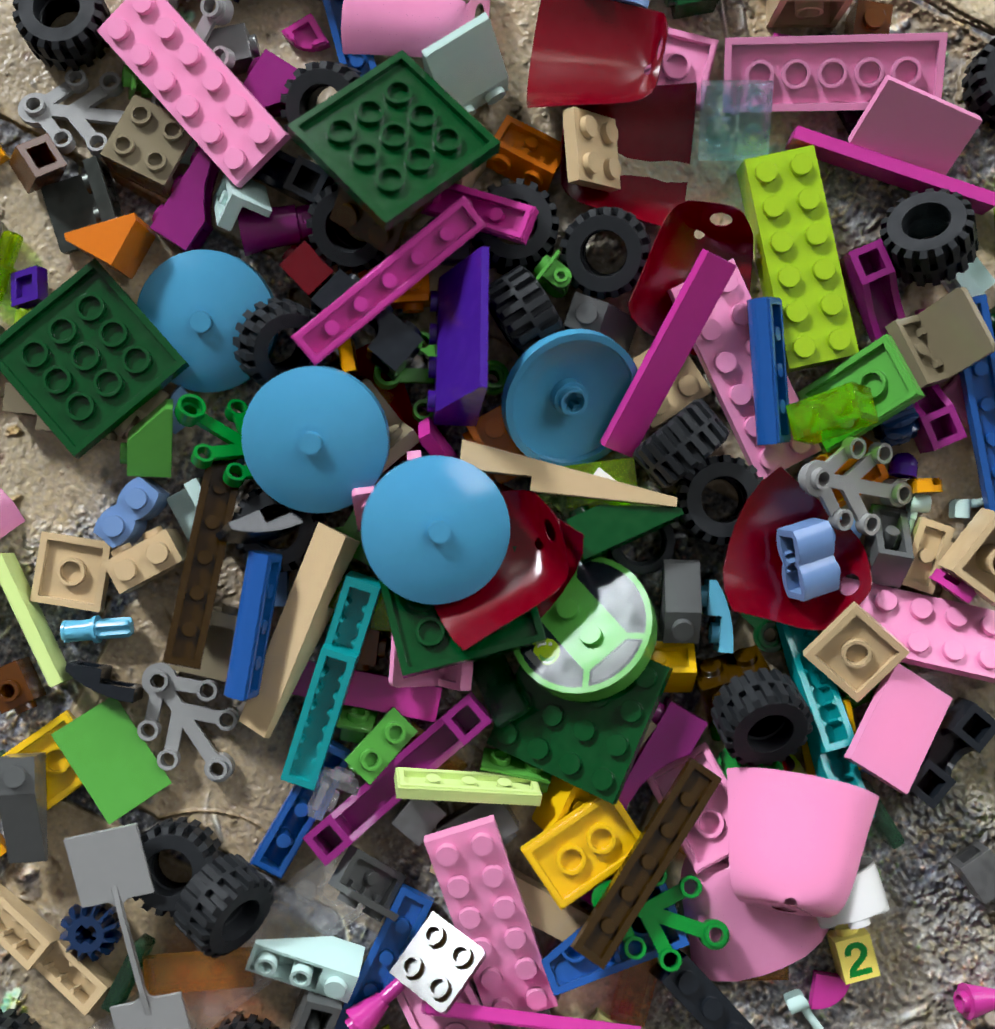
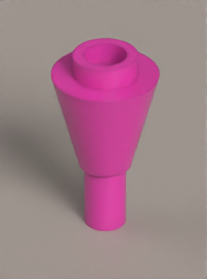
(973, 1000)
(369, 1011)

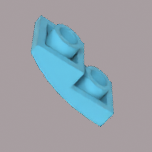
(716, 605)

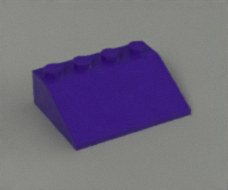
(460, 342)

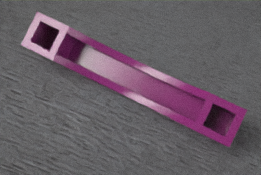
(187, 213)
(877, 298)
(672, 739)
(374, 800)

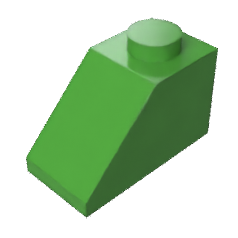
(150, 444)

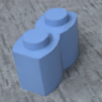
(127, 520)
(808, 559)

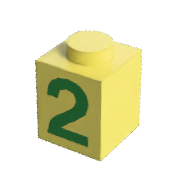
(853, 954)

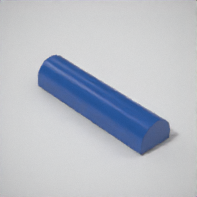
(768, 370)
(253, 625)
(292, 822)

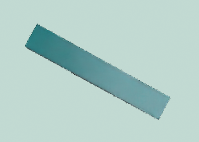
(331, 680)
(830, 722)

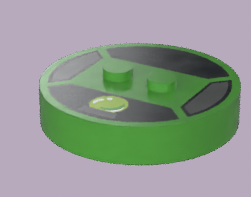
(595, 635)

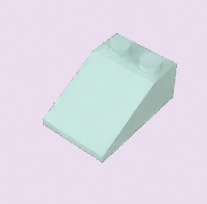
(469, 64)

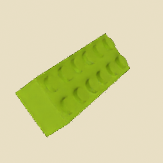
(798, 255)

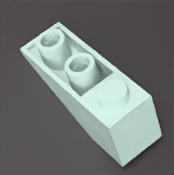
(311, 963)

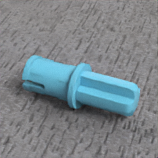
(96, 629)

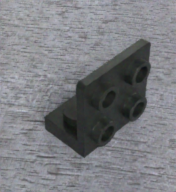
(81, 201)

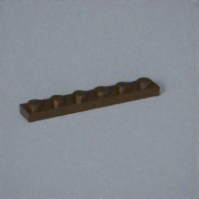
(201, 569)
(646, 863)

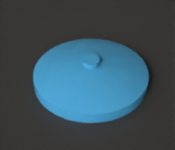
(196, 307)
(566, 395)
(315, 438)
(435, 529)

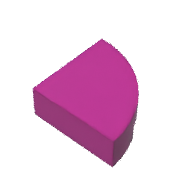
(306, 35)
(953, 586)
(826, 989)

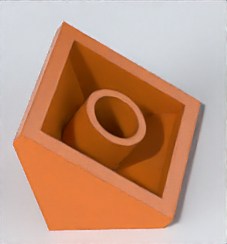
(115, 242)

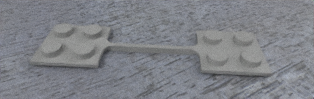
(111, 869)

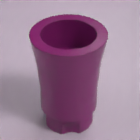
(282, 228)

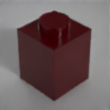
(306, 268)

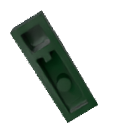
(617, 525)

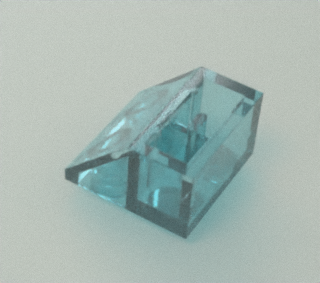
(734, 119)

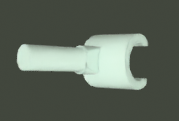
(918, 504)
(962, 507)
(797, 1002)

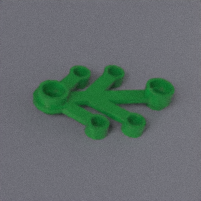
(233, 450)
(654, 914)

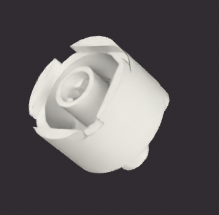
(865, 899)

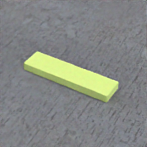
(32, 621)
(465, 787)

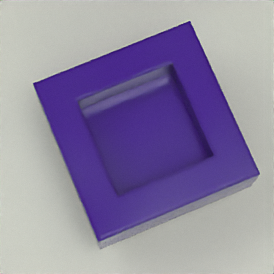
(28, 287)

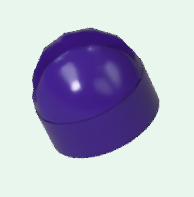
(903, 466)

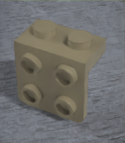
(943, 338)
(217, 645)

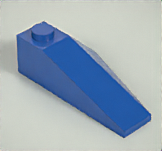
(569, 969)

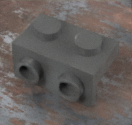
(367, 882)

